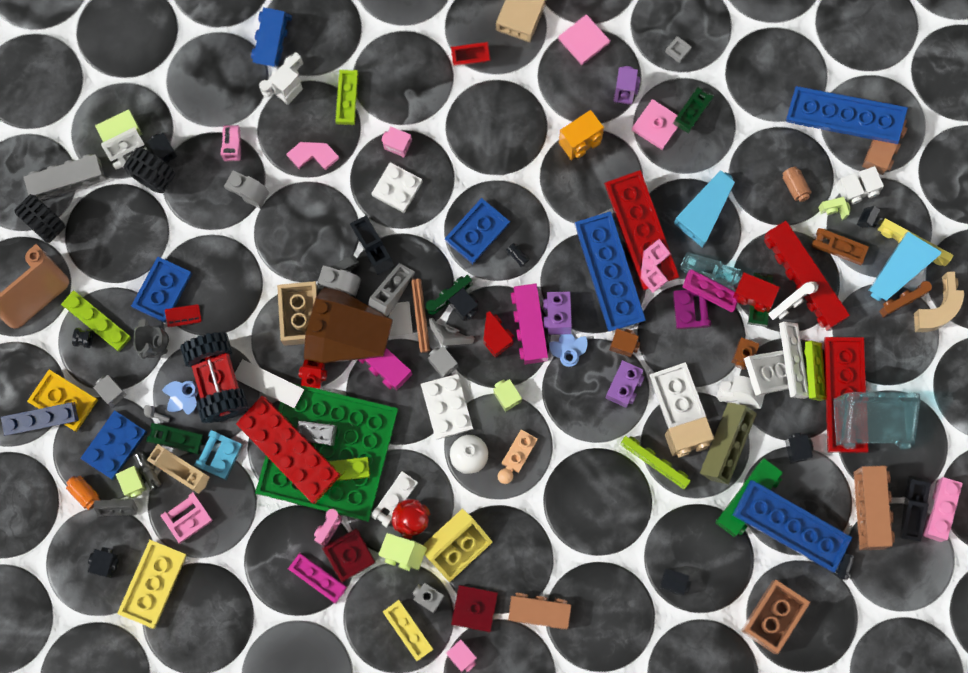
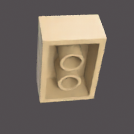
(295, 309)

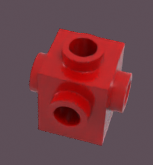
(312, 374)

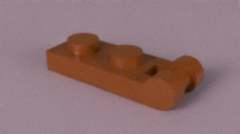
(840, 246)
(905, 298)

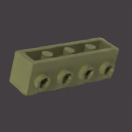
(729, 439)

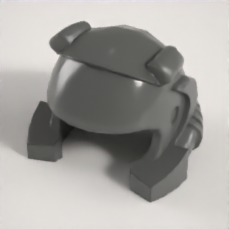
(150, 340)

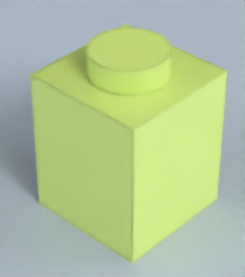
(507, 394)
(131, 482)

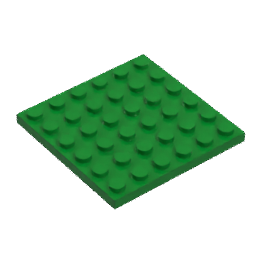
(361, 432)

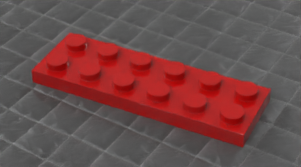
(638, 221)
(843, 374)
(288, 449)

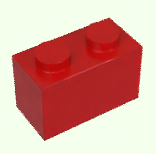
(470, 54)
(755, 292)

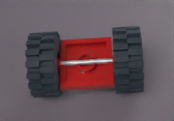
(214, 377)

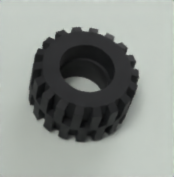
(149, 170)
(40, 218)

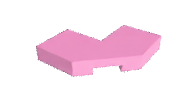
(306, 151)
(650, 272)

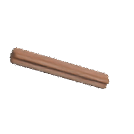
(420, 315)

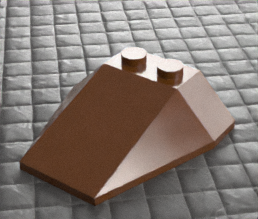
(344, 329)

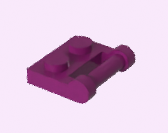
(685, 310)

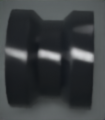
(82, 338)

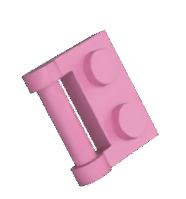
(189, 523)
(325, 532)

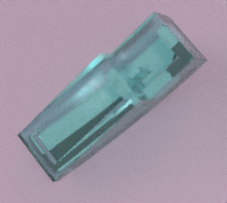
(712, 269)

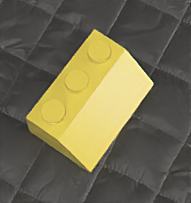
(456, 545)

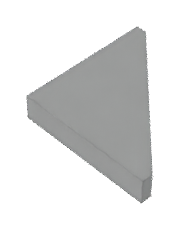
(448, 335)

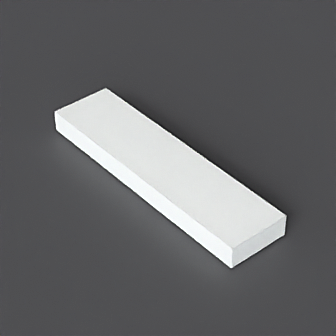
(794, 360)

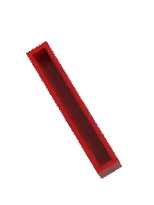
(802, 270)

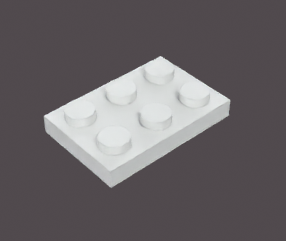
(767, 372)
(677, 395)
(446, 406)

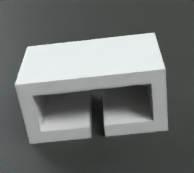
(286, 83)
(856, 187)

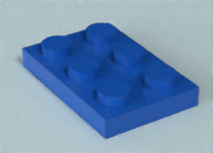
(477, 231)
(161, 289)
(113, 445)

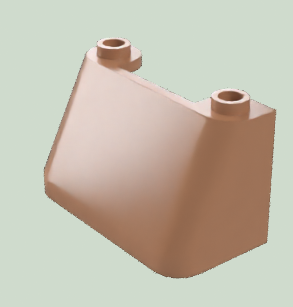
(32, 289)

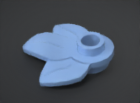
(568, 346)
(179, 398)

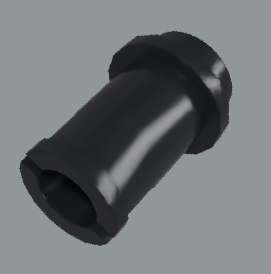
(517, 254)
(845, 567)

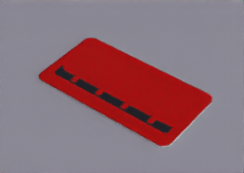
(183, 315)

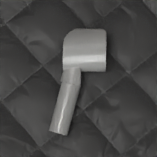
(149, 412)

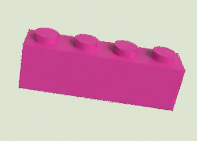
(530, 324)
(390, 369)

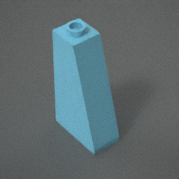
(703, 211)
(904, 264)

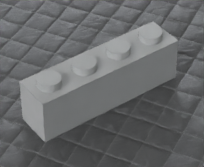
(65, 177)

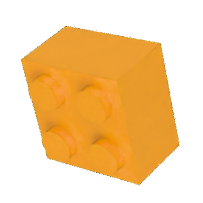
(581, 135)

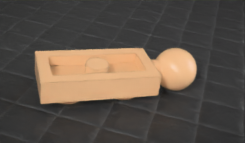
(516, 456)

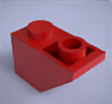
(495, 336)

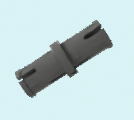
(147, 470)

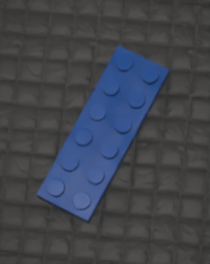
(847, 115)
(609, 271)
(792, 526)

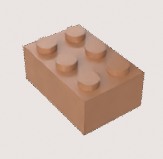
(775, 616)

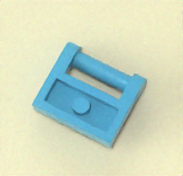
(224, 457)

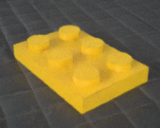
(56, 390)

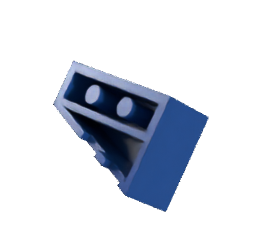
(270, 37)

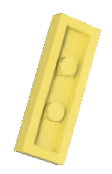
(408, 630)

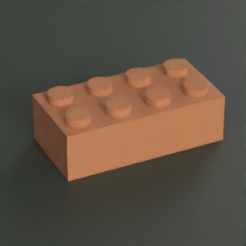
(872, 508)

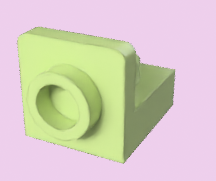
(832, 207)

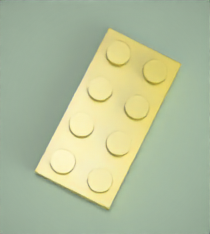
(152, 584)

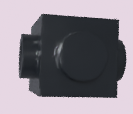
(103, 562)

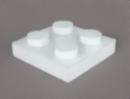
(397, 187)

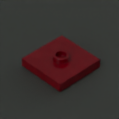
(349, 555)
(474, 608)

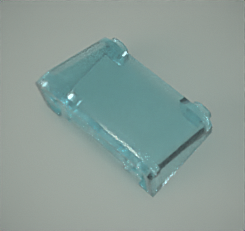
(876, 418)

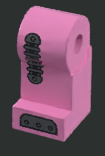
(231, 143)

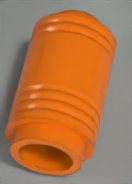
(82, 492)

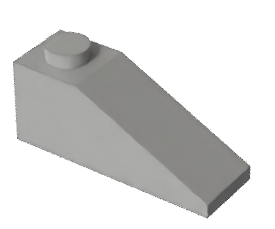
(391, 289)

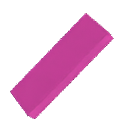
(710, 290)
(317, 578)

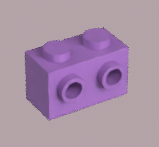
(626, 85)
(558, 313)
(624, 384)

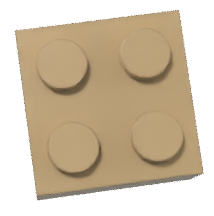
(689, 437)

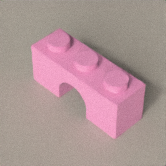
(940, 520)

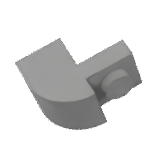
(248, 188)
(339, 280)

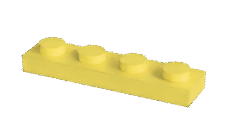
(897, 232)

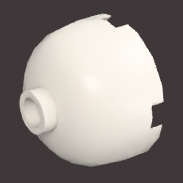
(469, 454)

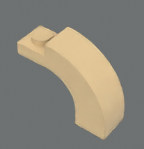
(933, 319)
(178, 469)

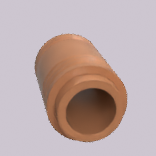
(796, 184)

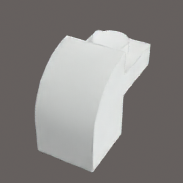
(741, 391)

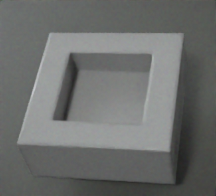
(678, 49)

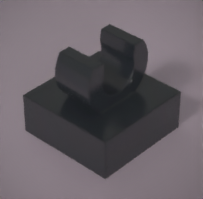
(870, 218)

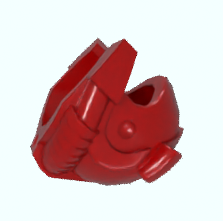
(410, 518)

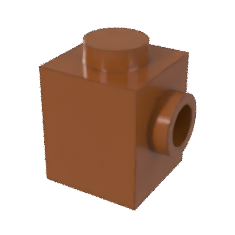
(625, 342)
(744, 349)

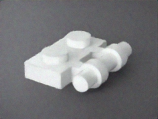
(121, 145)

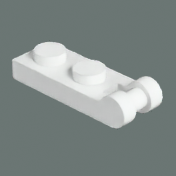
(294, 61)
(793, 300)
(397, 493)

